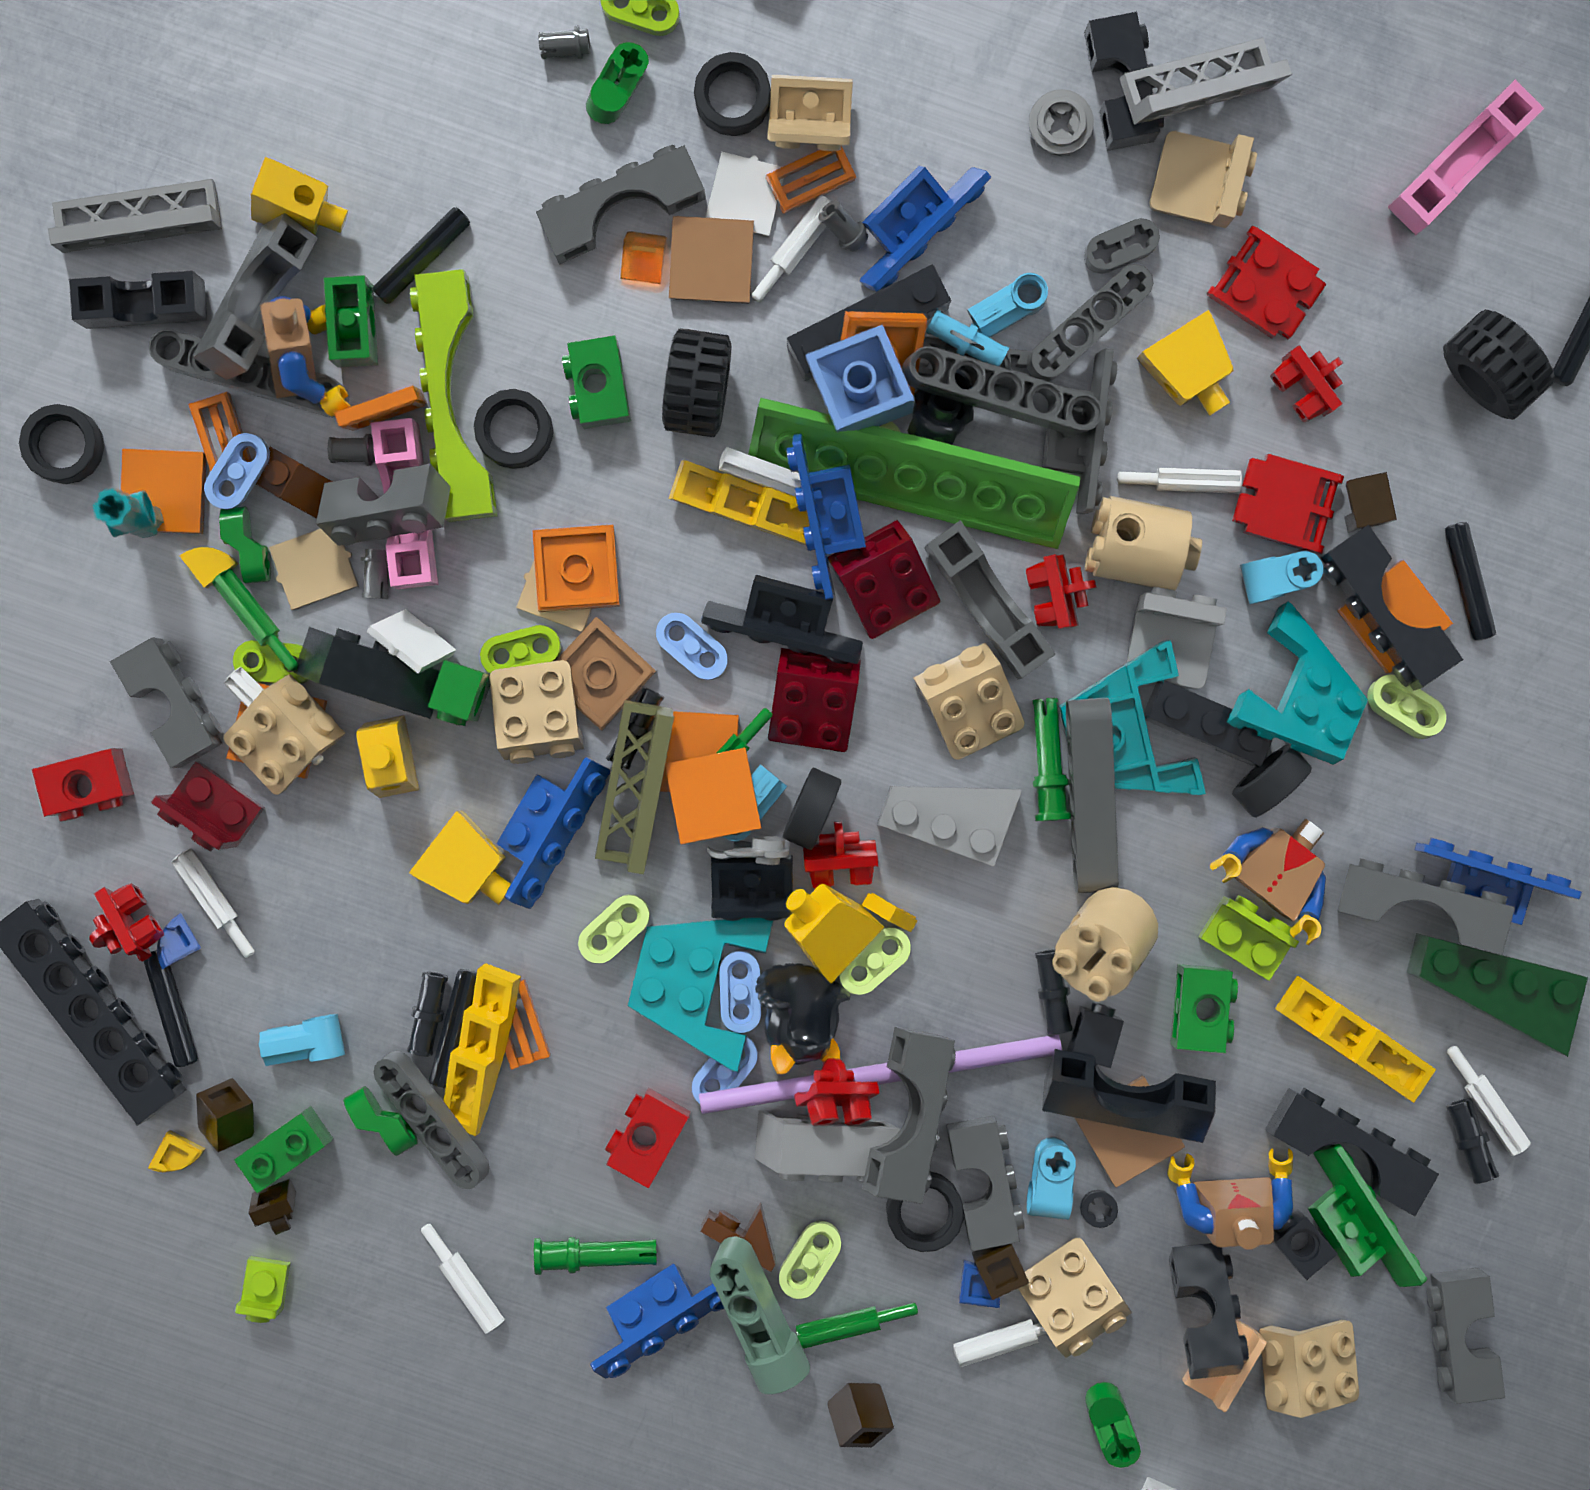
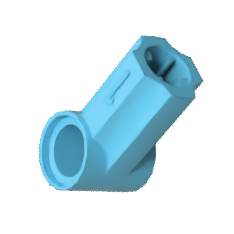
(1006, 307)
(767, 791)
(313, 1040)

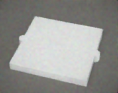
(743, 192)
(411, 641)

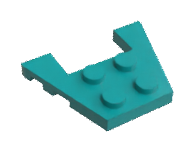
(1319, 702)
(1131, 742)
(680, 975)

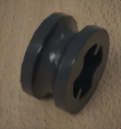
(1090, 1217)

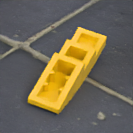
(739, 501)
(1355, 1039)
(481, 1047)

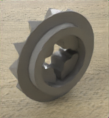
(1061, 103)

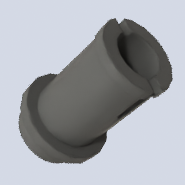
(564, 43)
(850, 233)
(351, 450)
(375, 574)

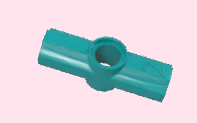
(128, 513)

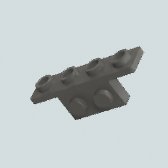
(1087, 450)

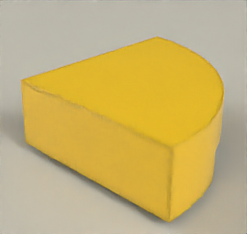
(207, 563)
(889, 912)
(175, 1153)

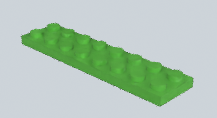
(924, 474)

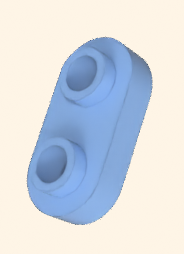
(234, 468)
(692, 646)
(739, 991)
(726, 1077)

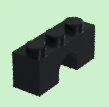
(1120, 46)
(116, 303)
(1204, 721)
(1204, 1274)

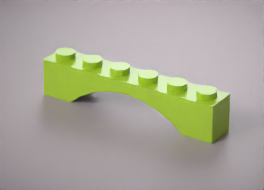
(444, 316)

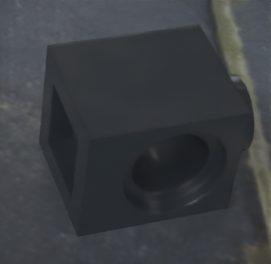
(1096, 1033)
(1314, 1254)

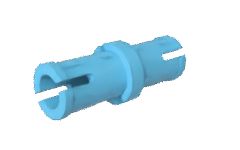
(942, 325)

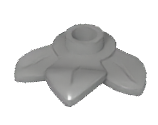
(765, 848)

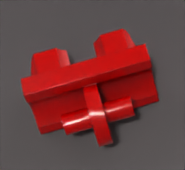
(1299, 368)
(1054, 573)
(841, 851)
(133, 936)
(836, 1088)

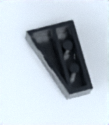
(365, 671)

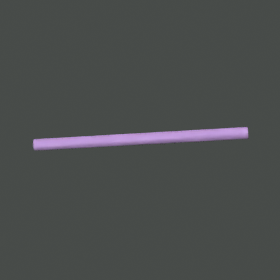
(965, 1060)

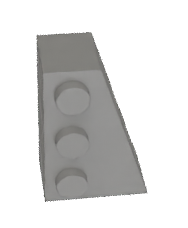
(952, 818)
(830, 1151)

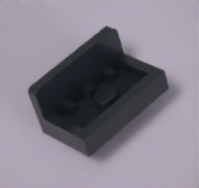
(750, 889)

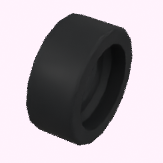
(732, 62)
(509, 398)
(30, 439)
(1272, 781)
(812, 808)
(940, 1238)

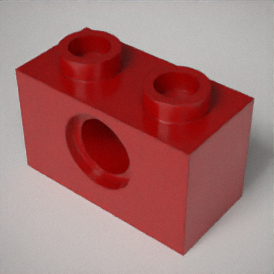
(58, 784)
(644, 1161)

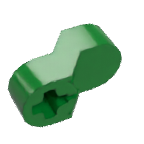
(626, 66)
(253, 557)
(369, 1116)
(1117, 1442)

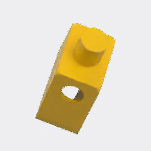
(295, 194)
(1191, 363)
(387, 757)
(463, 862)
(830, 928)

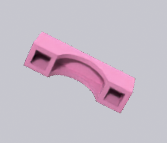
(1465, 157)
(408, 555)

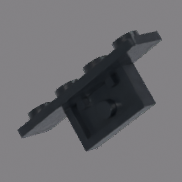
(785, 616)

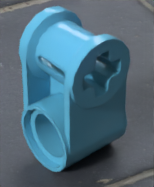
(1275, 577)
(1051, 1187)

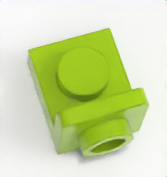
(263, 1289)

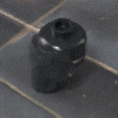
(940, 417)

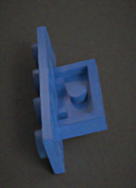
(913, 217)
(831, 512)
(545, 827)
(1481, 875)
(652, 1316)

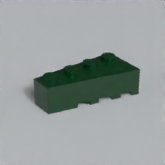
(1513, 991)

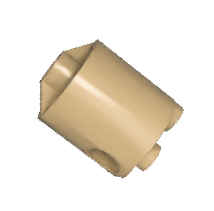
(1142, 543)
(1106, 943)

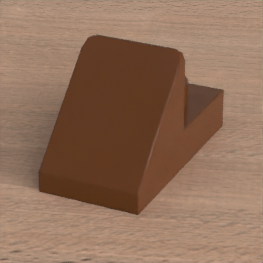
(293, 482)
(725, 1225)

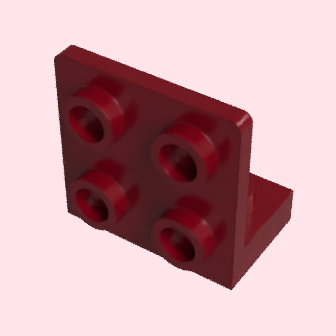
(885, 579)
(813, 701)
(209, 808)

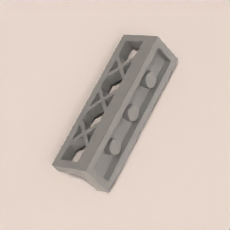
(1202, 89)
(136, 226)

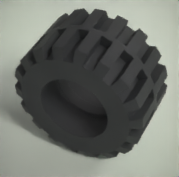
(1498, 364)
(696, 382)

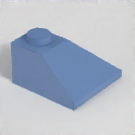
(861, 381)

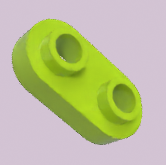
(639, 15)
(520, 648)
(270, 667)

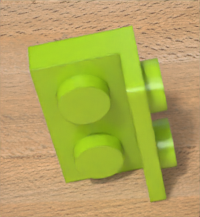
(1248, 937)

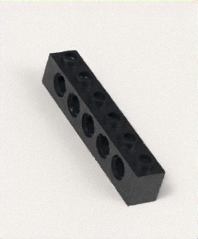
(67, 1007)

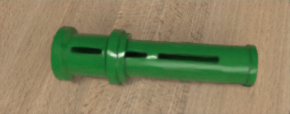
(1050, 781)
(572, 1254)

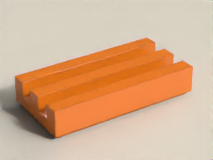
(781, 191)
(232, 418)
(528, 1057)

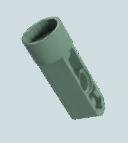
(769, 1344)

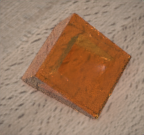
(643, 257)

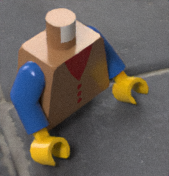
(290, 352)
(1281, 873)
(1236, 1209)

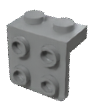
(1184, 622)

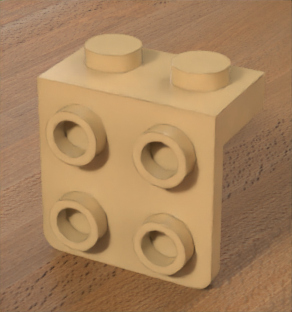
(810, 111)
(1202, 178)
(970, 701)
(535, 711)
(282, 733)
(1073, 1298)
(1309, 1368)

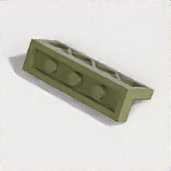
(650, 785)

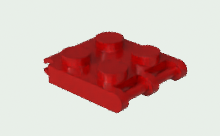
(1269, 286)
(1286, 502)

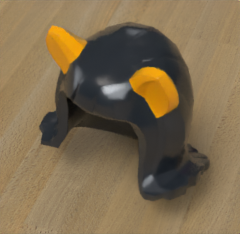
(799, 1014)

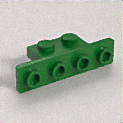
(1358, 1224)

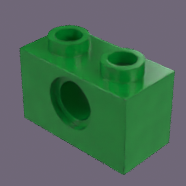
(350, 321)
(603, 358)
(459, 693)
(1191, 987)
(283, 1149)

